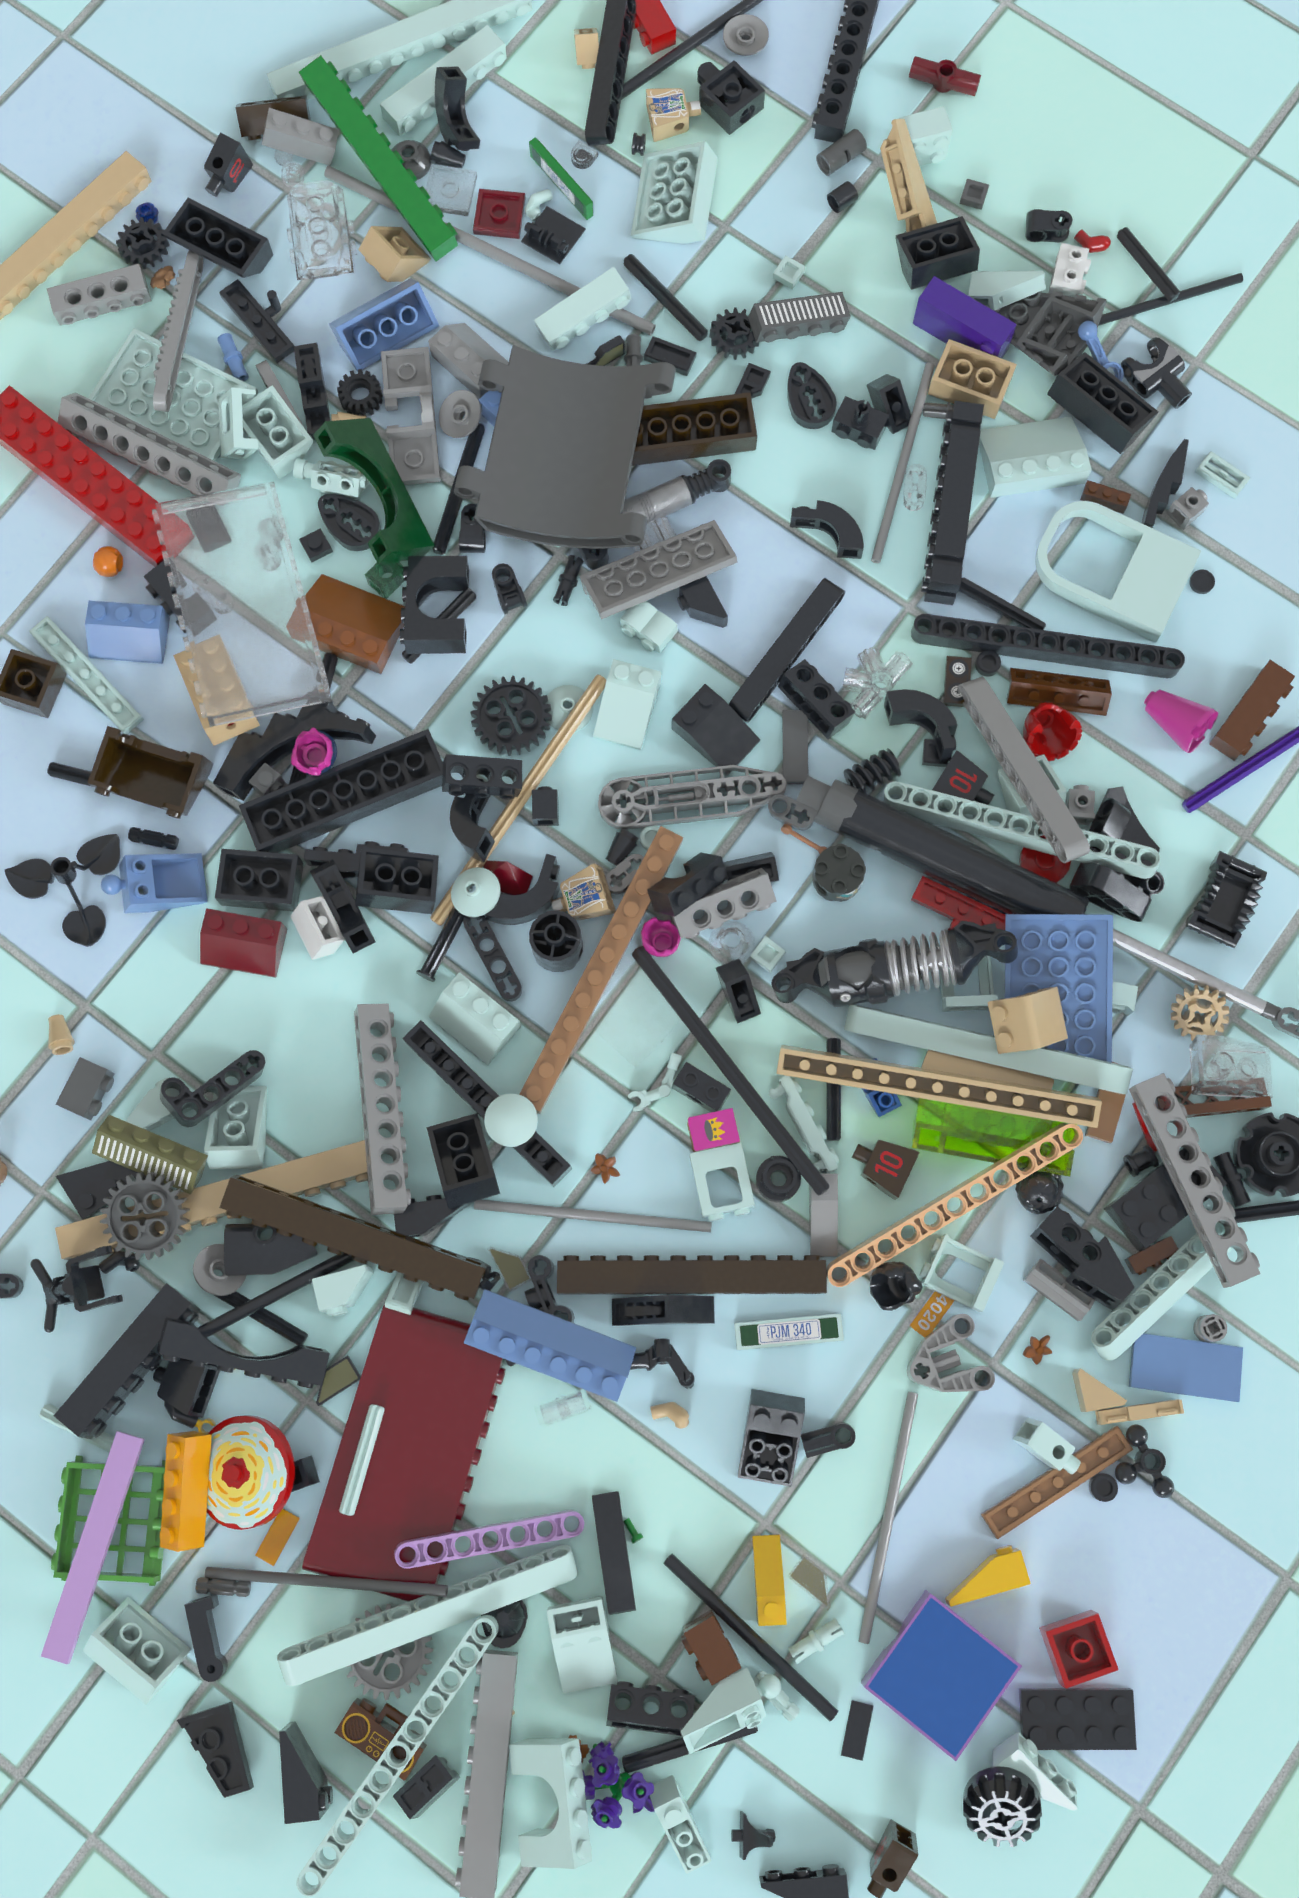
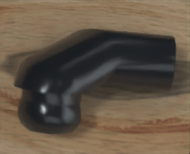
(119, 1259)

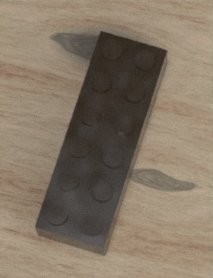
(696, 429)

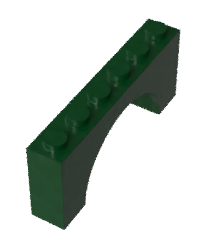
(361, 446)

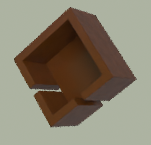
(712, 1649)

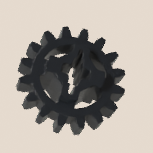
(144, 247)
(735, 331)

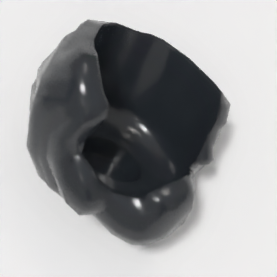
(894, 1285)

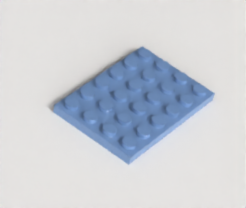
(1076, 958)

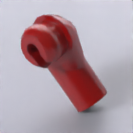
(1094, 243)

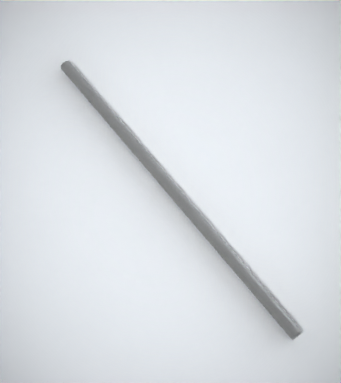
(490, 251)

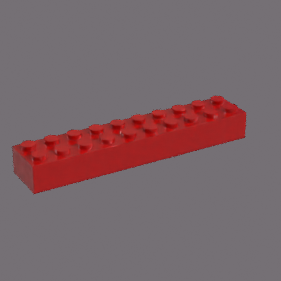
(80, 474)

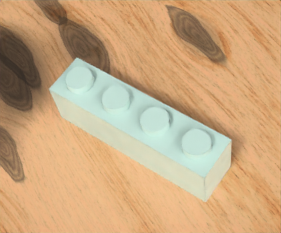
(583, 309)

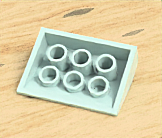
(675, 194)
(1033, 457)

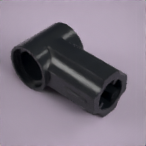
(824, 1440)

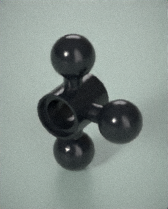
(1127, 1473)

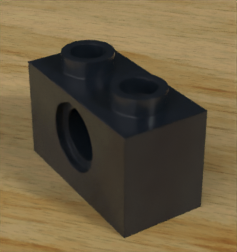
(701, 1088)

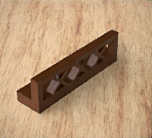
(1066, 691)
(1217, 1107)

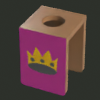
(713, 1130)

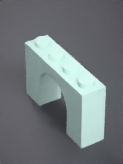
(561, 1766)

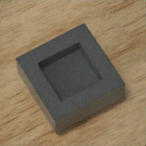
(974, 194)

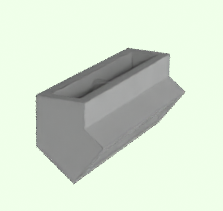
(1055, 1288)

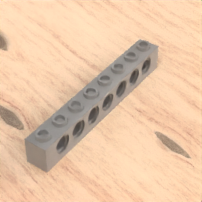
(144, 446)
(1192, 1196)
(381, 1199)

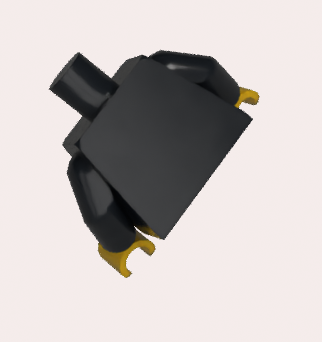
(186, 1391)

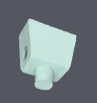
(1047, 1445)

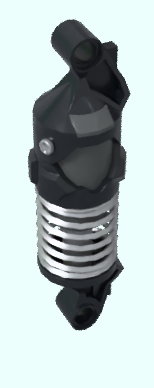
(881, 969)

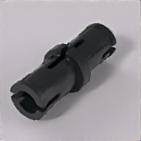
(568, 580)
(1233, 1178)

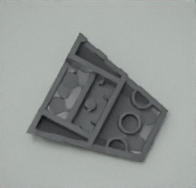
(1050, 326)

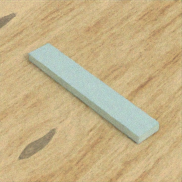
(86, 675)

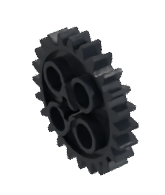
(531, 706)

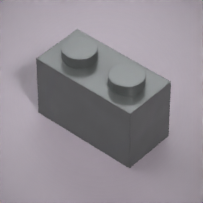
(86, 1089)

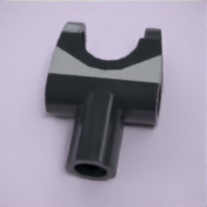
(1159, 375)

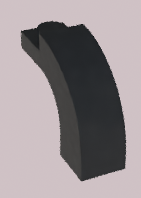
(450, 109)
(925, 711)
(342, 906)
(528, 906)

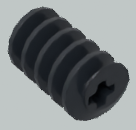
(873, 770)

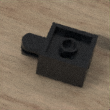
(737, 87)

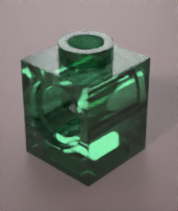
(385, 586)

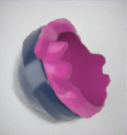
(314, 752)

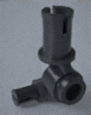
(664, 1353)

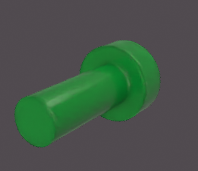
(635, 1536)

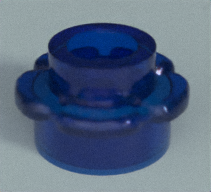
(147, 207)

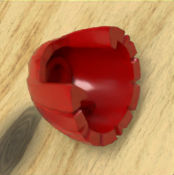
(1051, 731)

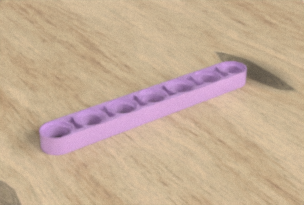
(476, 1534)

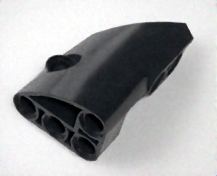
(1109, 889)

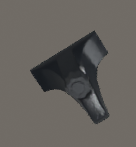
(751, 1837)

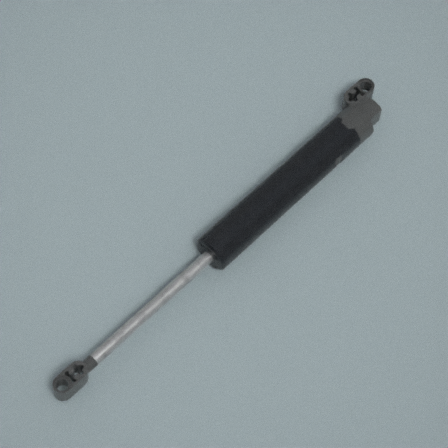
(981, 874)

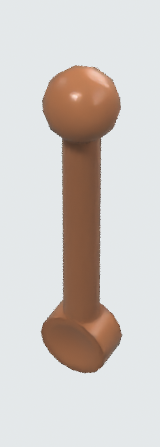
(787, 829)

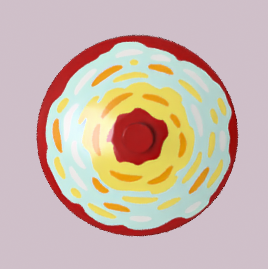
(248, 1472)

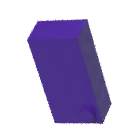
(958, 317)

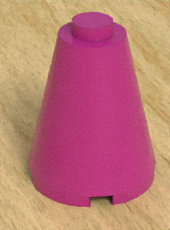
(1180, 718)

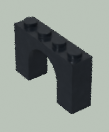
(424, 577)

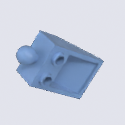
(166, 881)

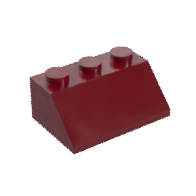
(241, 942)

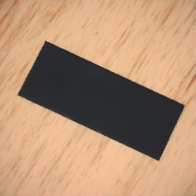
(857, 1730)

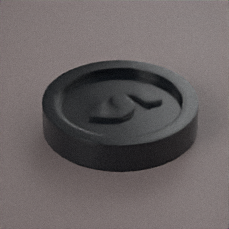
(1202, 581)

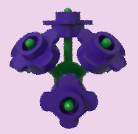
(608, 1775)

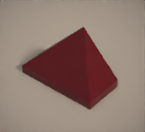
(511, 878)

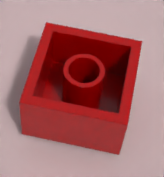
(1078, 1648)

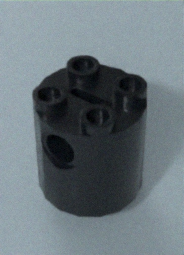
(553, 953)

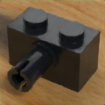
(859, 423)

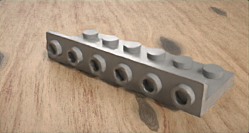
(658, 569)

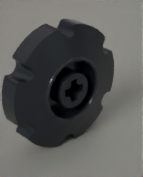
(1256, 1154)

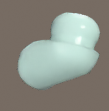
(532, 207)

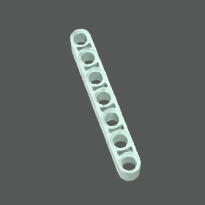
(1150, 1293)

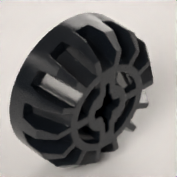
(998, 1800)

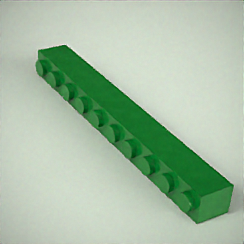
(378, 158)

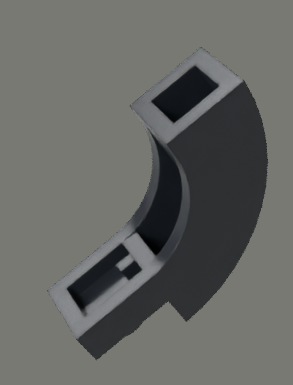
(834, 522)
(464, 824)

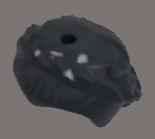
(1043, 1186)

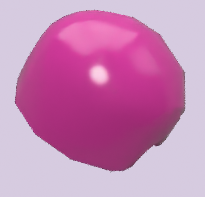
(660, 937)

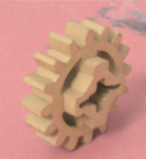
(1195, 1023)

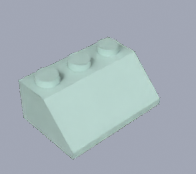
(277, 429)
(474, 1018)
(136, 1650)

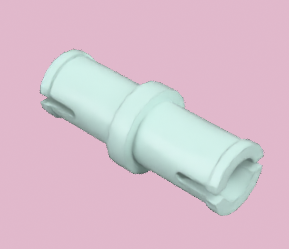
(816, 1640)

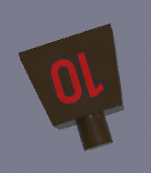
(886, 1166)
(892, 1859)

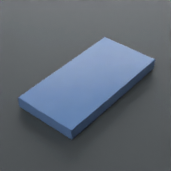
(1186, 1367)

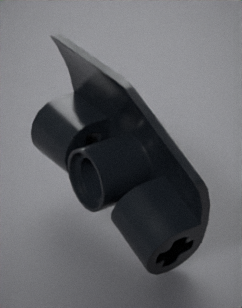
(250, 1255)

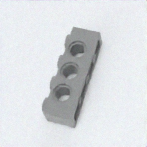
(87, 290)
(761, 898)

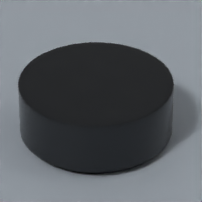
(988, 663)
(1103, 1487)

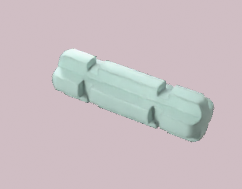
(781, 1701)

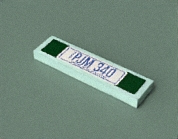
(789, 1331)

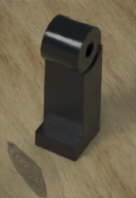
(204, 1638)

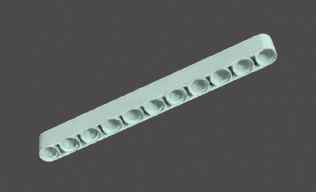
(1008, 820)
(983, 1048)
(426, 1615)
(389, 1763)

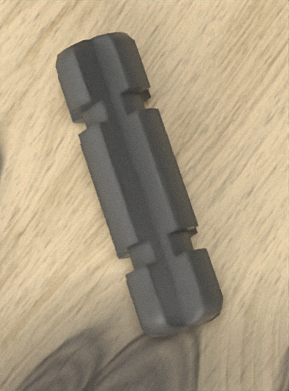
(223, 1587)

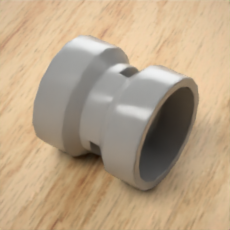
(1204, 1328)

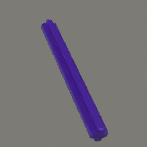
(1241, 771)

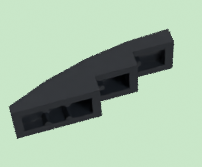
(312, 386)
(1167, 484)
(613, 1553)

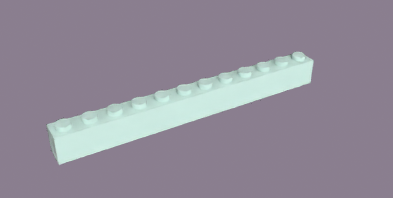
(400, 42)

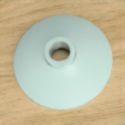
(558, 698)
(482, 899)

